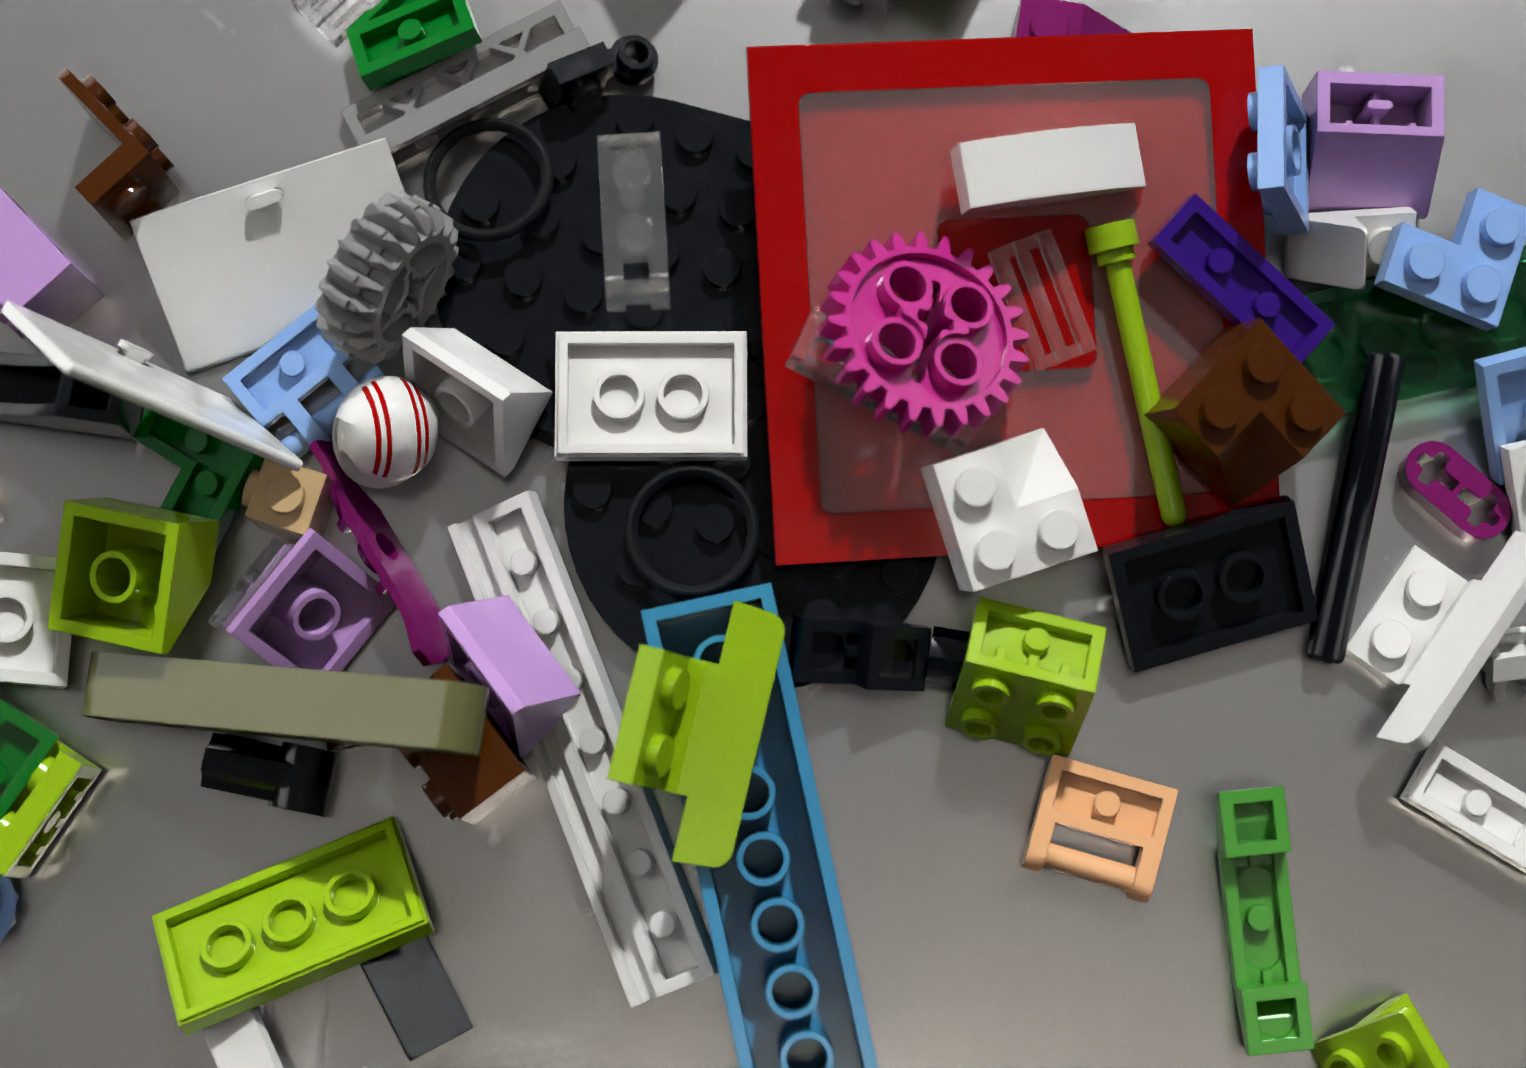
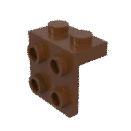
(134, 175)

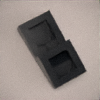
(859, 652)

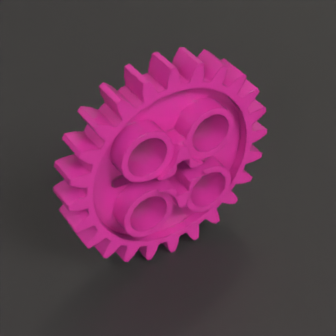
(978, 351)

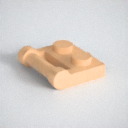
(1106, 807)

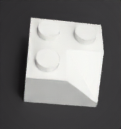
(1007, 510)

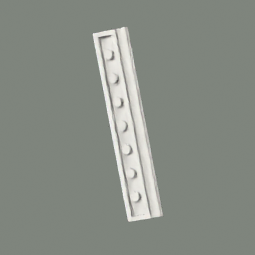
(608, 824)

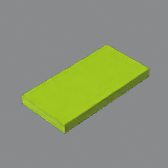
(291, 925)

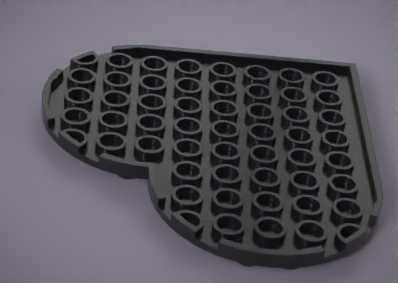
(553, 280)

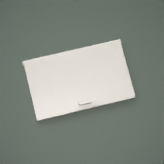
(250, 266)
(143, 383)

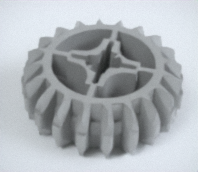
(386, 276)

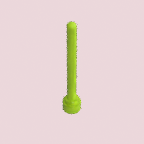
(1114, 249)

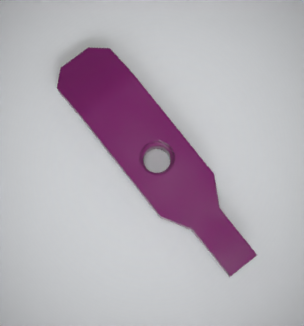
(386, 557)

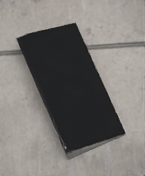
(416, 997)

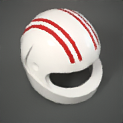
(385, 431)

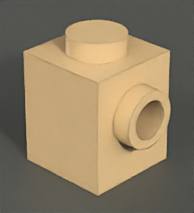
(288, 500)

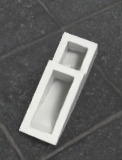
(1046, 167)

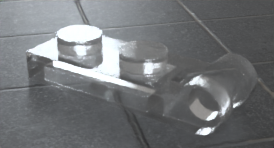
(633, 219)

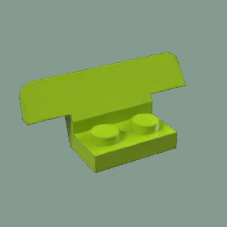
(699, 728)

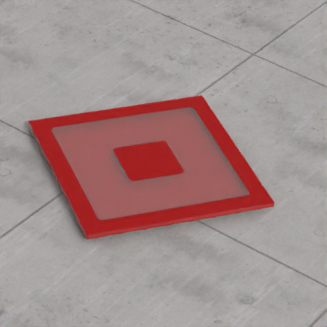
(861, 149)

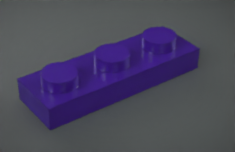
(1237, 276)

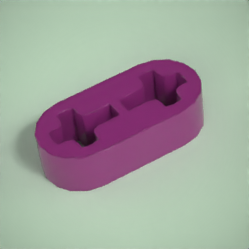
(1463, 480)

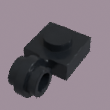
(584, 74)

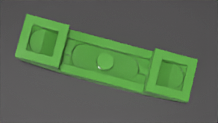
(1261, 921)

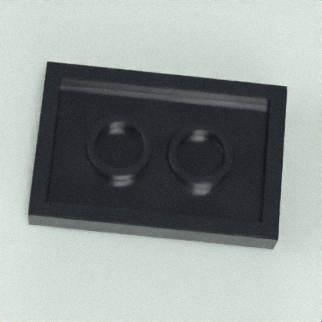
(1210, 583)

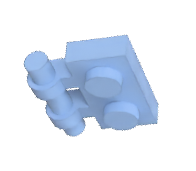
(287, 372)

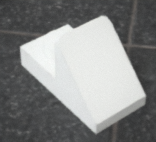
(1343, 245)

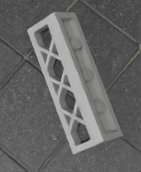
(475, 99)

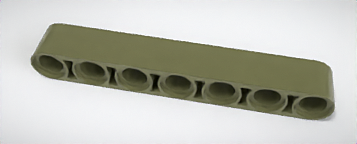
(287, 702)

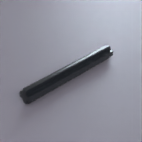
(1356, 507)

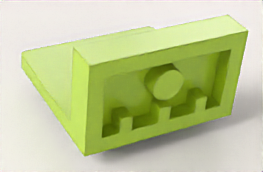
(1026, 677)
(43, 808)

